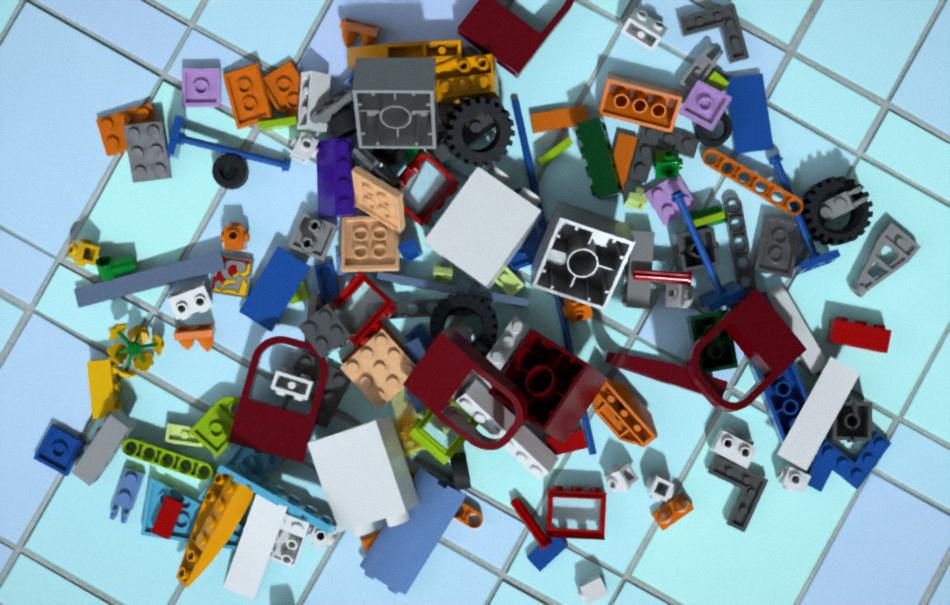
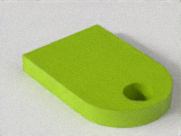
(215, 425)

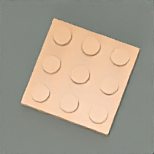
(378, 199)
(368, 245)
(379, 369)

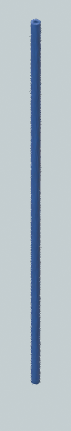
(542, 226)

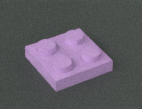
(201, 87)
(705, 105)
(661, 201)

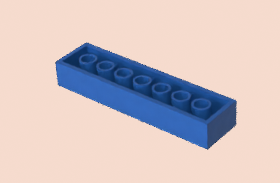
(783, 397)

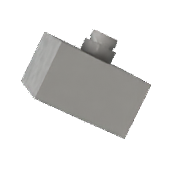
(396, 103)
(581, 255)

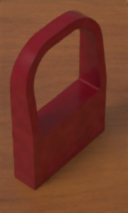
(505, 35)
(760, 336)
(662, 371)
(444, 373)
(273, 427)

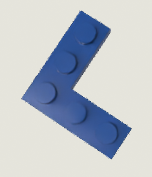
(854, 470)

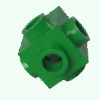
(667, 163)

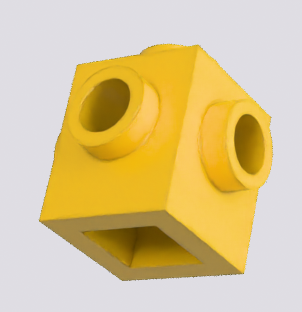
(83, 252)

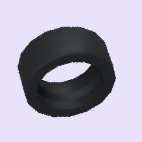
(714, 142)
(460, 471)

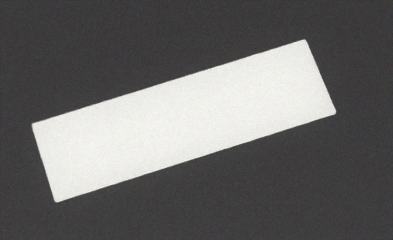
(818, 413)
(255, 547)

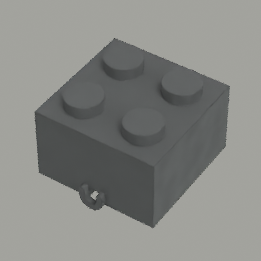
(686, 253)
(328, 329)
(852, 422)

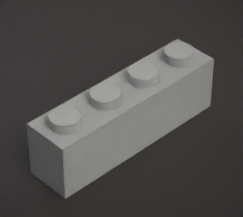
(641, 257)
(103, 447)

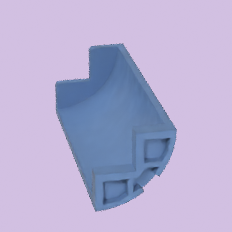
(404, 548)

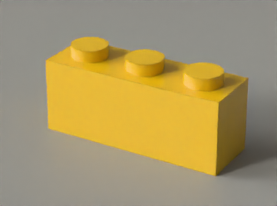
(103, 387)

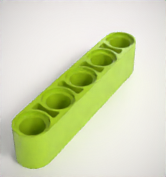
(159, 458)

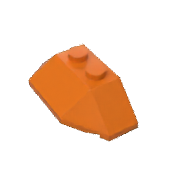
(624, 414)

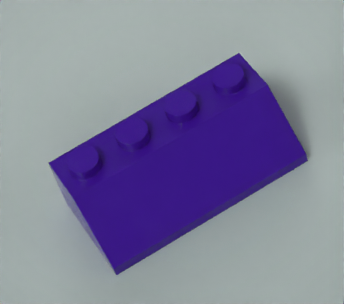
(335, 178)

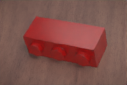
(858, 335)

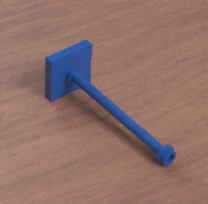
(179, 137)
(815, 259)
(722, 293)

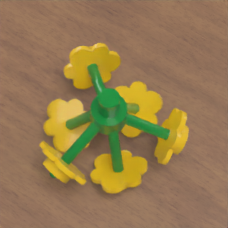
(135, 344)

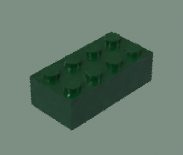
(600, 159)

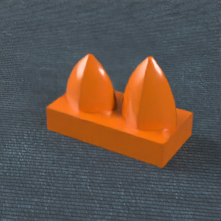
(351, 28)
(202, 332)
(672, 511)

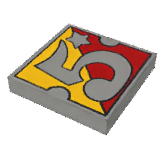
(235, 279)

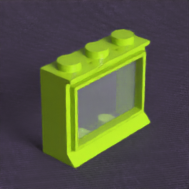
(437, 436)

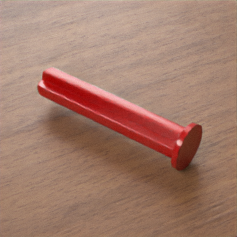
(663, 276)
(530, 523)

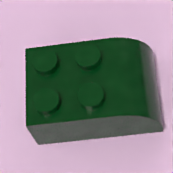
(720, 351)

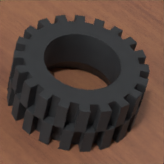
(456, 120)
(858, 216)
(472, 303)

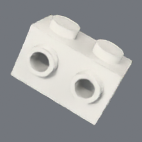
(644, 29)
(187, 301)
(298, 386)
(734, 447)

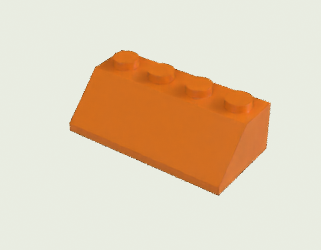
(640, 102)

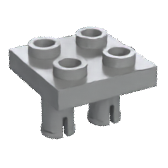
(313, 236)

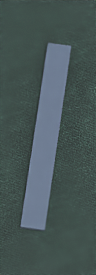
(150, 279)
(447, 288)

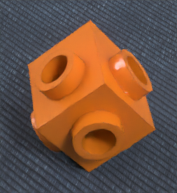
(239, 242)
(576, 311)

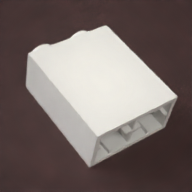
(485, 225)
(364, 476)

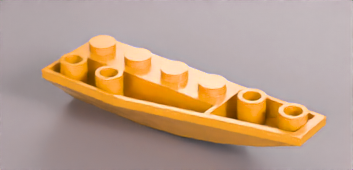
(441, 50)
(467, 77)
(215, 523)

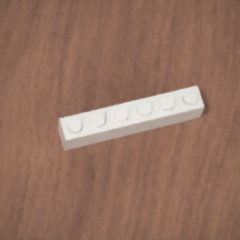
(497, 420)

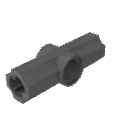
(376, 166)

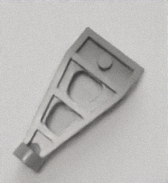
(896, 241)

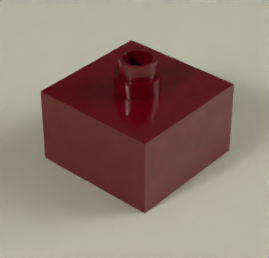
(554, 384)

